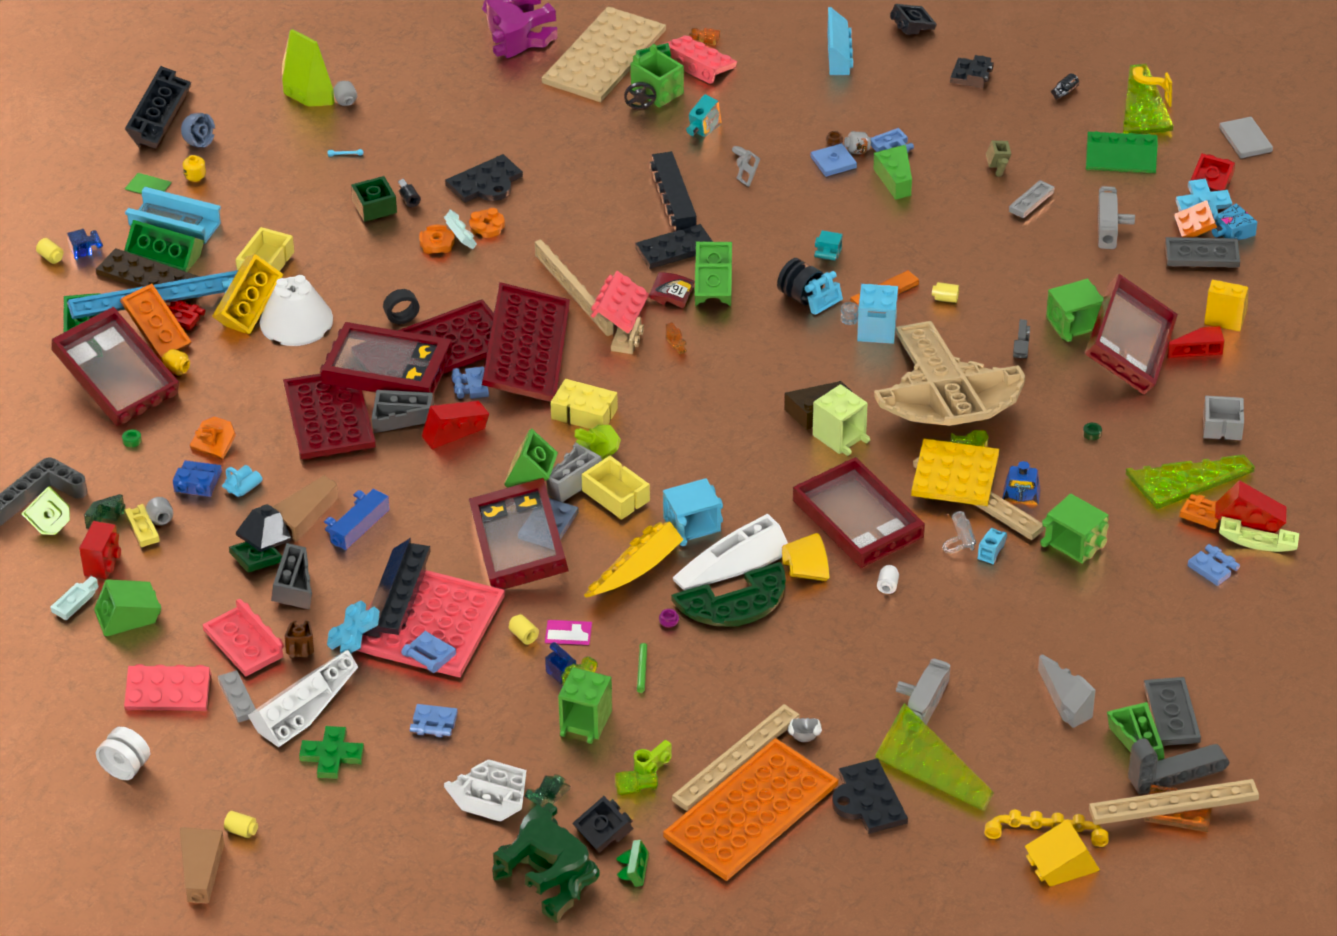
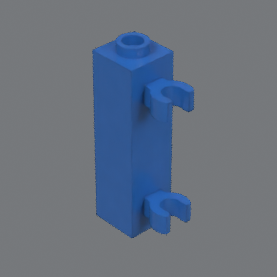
(358, 519)

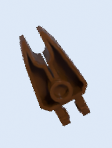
(299, 640)

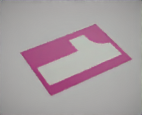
(568, 632)

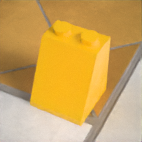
(1226, 305)
(1060, 855)

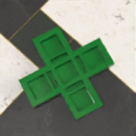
(331, 752)

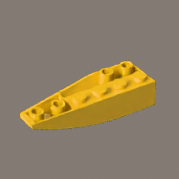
(638, 558)

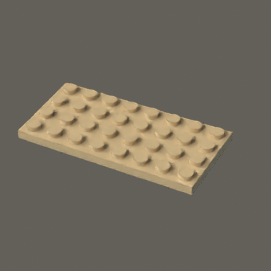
(603, 54)

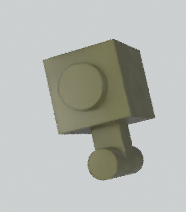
(998, 155)

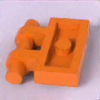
(1200, 511)

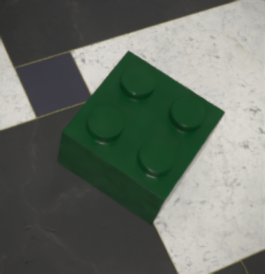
(374, 198)

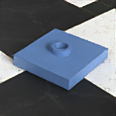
(833, 160)

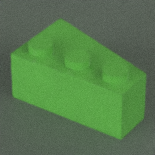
(894, 170)
(1134, 724)

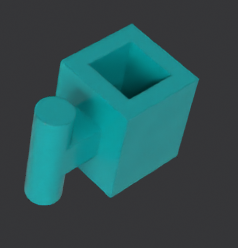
(828, 245)

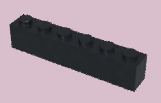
(672, 190)

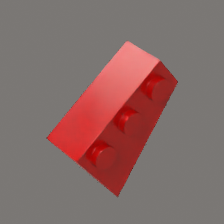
(453, 421)
(1251, 508)

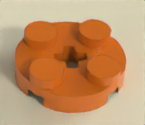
(479, 219)
(432, 245)

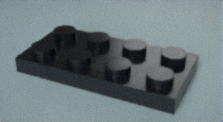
(671, 246)

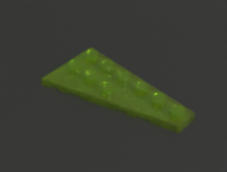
(1144, 107)
(1181, 479)
(923, 755)

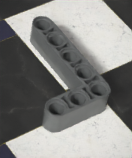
(31, 484)
(1148, 771)

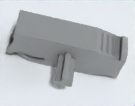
(1109, 218)
(929, 689)

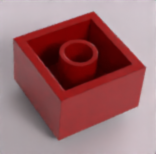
(100, 550)

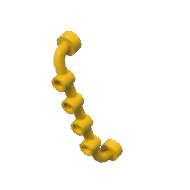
(993, 828)

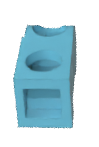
(991, 545)

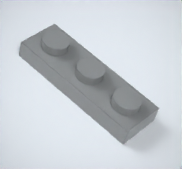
(1031, 199)
(236, 695)

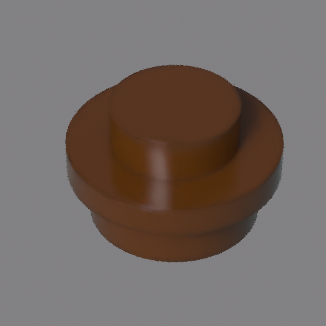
(834, 138)

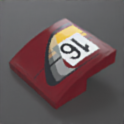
(671, 288)

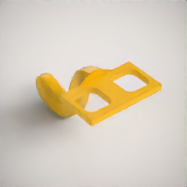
(1165, 83)

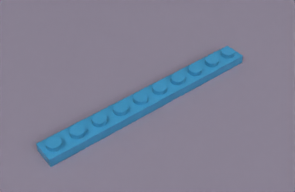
(168, 291)

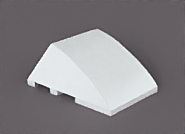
(489, 790)

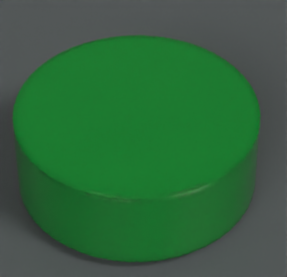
(131, 438)

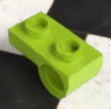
(651, 761)

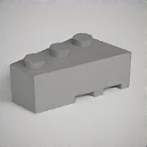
(567, 476)

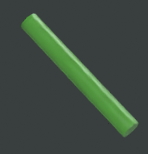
(642, 667)

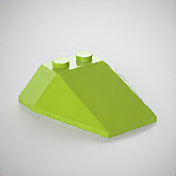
(305, 72)

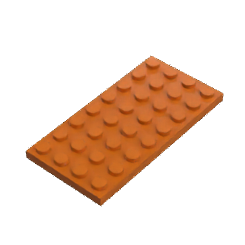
(750, 809)

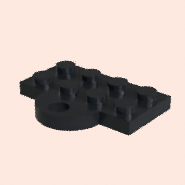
(485, 180)
(868, 797)

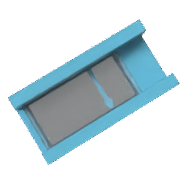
(177, 214)

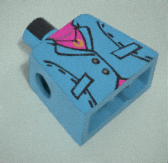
(1235, 224)

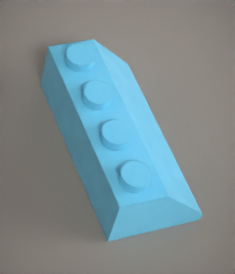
(839, 44)

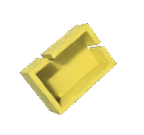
(270, 246)
(587, 404)
(615, 487)

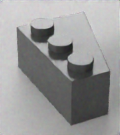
(400, 409)
(292, 578)

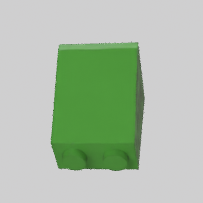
(532, 461)
(126, 606)

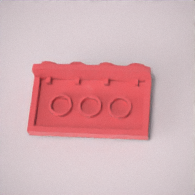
(699, 59)
(620, 301)
(244, 638)
(167, 687)

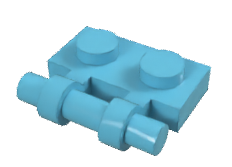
(826, 297)

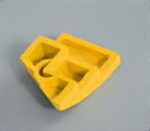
(807, 558)

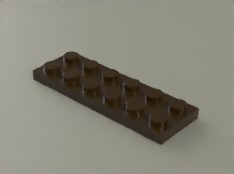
(139, 271)

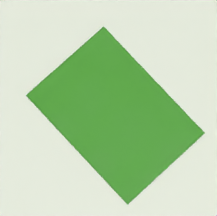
(142, 180)

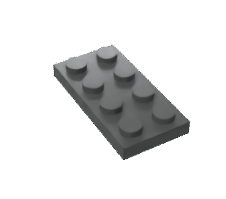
(1202, 252)
(1172, 711)

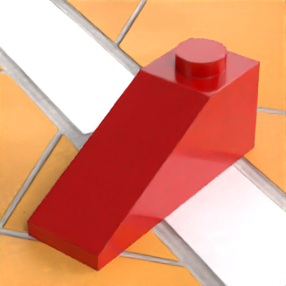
(1201, 342)

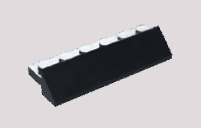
(157, 108)
(399, 587)

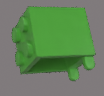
(660, 72)
(1073, 308)
(1076, 528)
(585, 703)

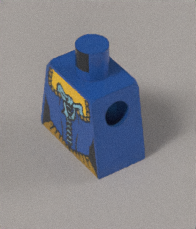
(1022, 484)

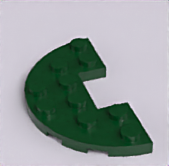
(737, 607)

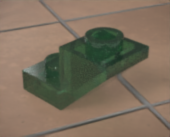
(107, 508)
(550, 790)

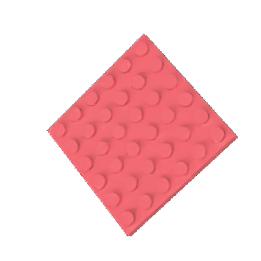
(449, 610)

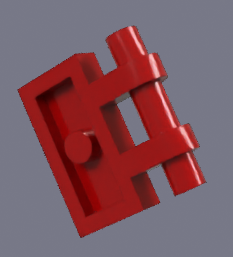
(186, 314)

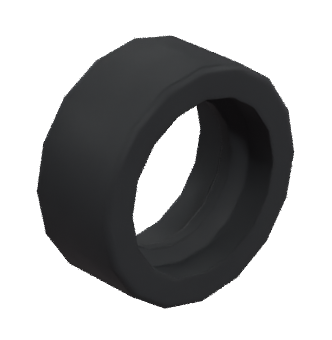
(396, 297)

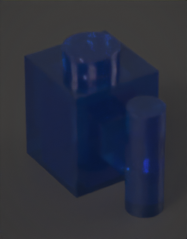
(81, 244)
(557, 662)

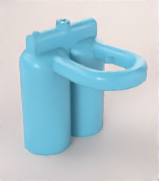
(241, 480)

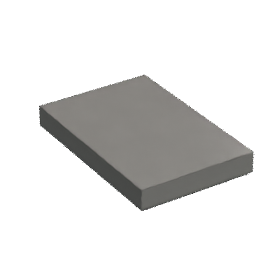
(1246, 137)

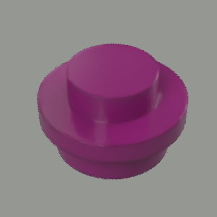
(668, 618)

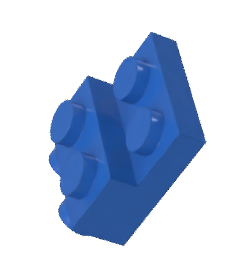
(196, 478)

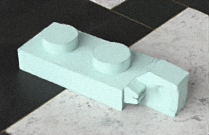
(459, 230)
(74, 598)

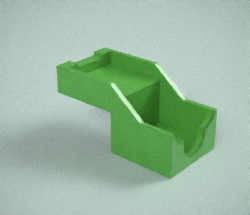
(713, 271)

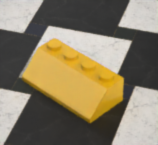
(247, 294)

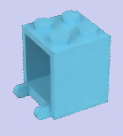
(877, 326)
(693, 509)

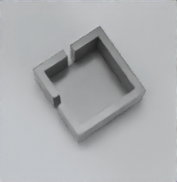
(1223, 417)

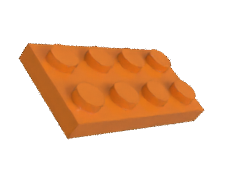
(155, 320)

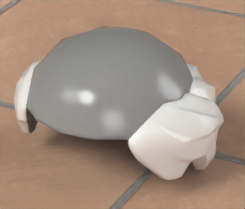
(805, 729)

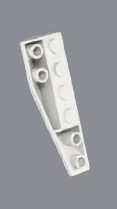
(735, 554)
(302, 701)

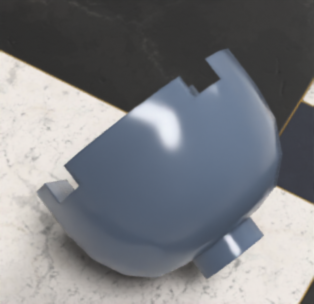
(198, 129)

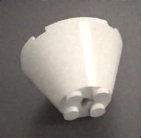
(295, 313)

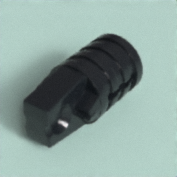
(1065, 86)
(408, 193)

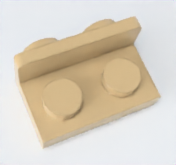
(626, 342)

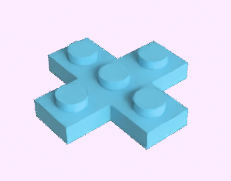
(1200, 192)
(356, 622)

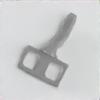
(742, 162)

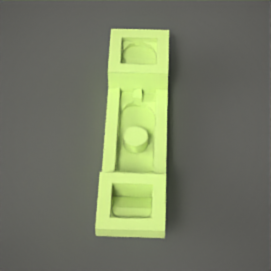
(1258, 539)

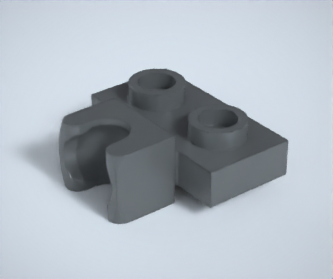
(1021, 345)

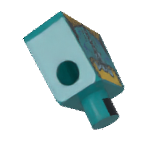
(704, 117)

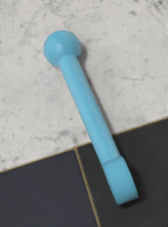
(360, 152)

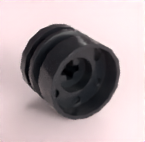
(795, 277)

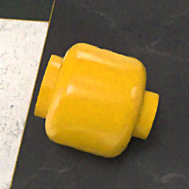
(194, 168)
(176, 362)

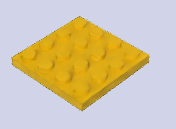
(955, 472)

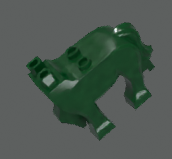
(553, 853)

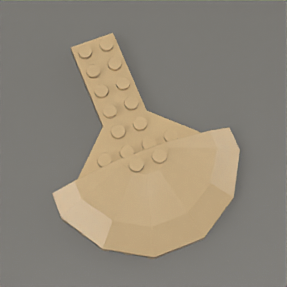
(944, 388)

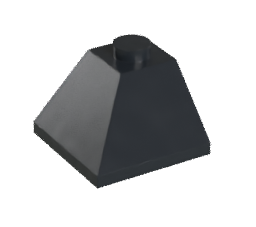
(264, 528)

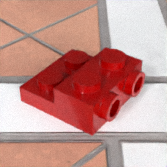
(1215, 170)

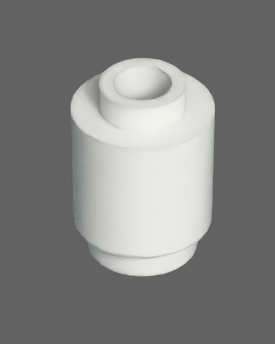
(888, 579)

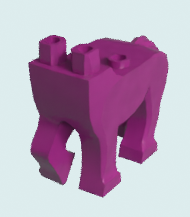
(512, 26)

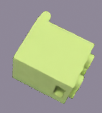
(840, 419)

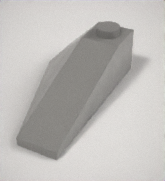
(1070, 693)

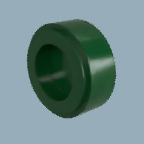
(1092, 431)

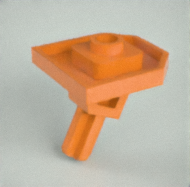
(214, 437)

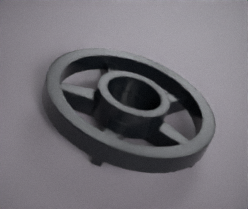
(640, 95)

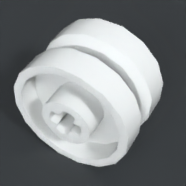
(123, 753)

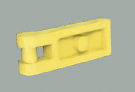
(142, 525)

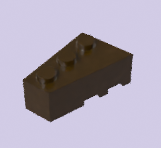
(800, 402)

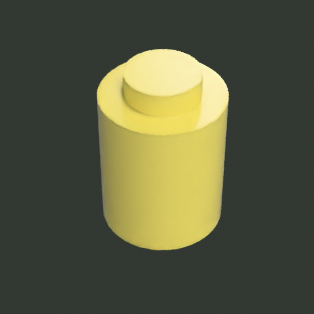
(49, 250)
(946, 292)
(523, 629)
(240, 824)

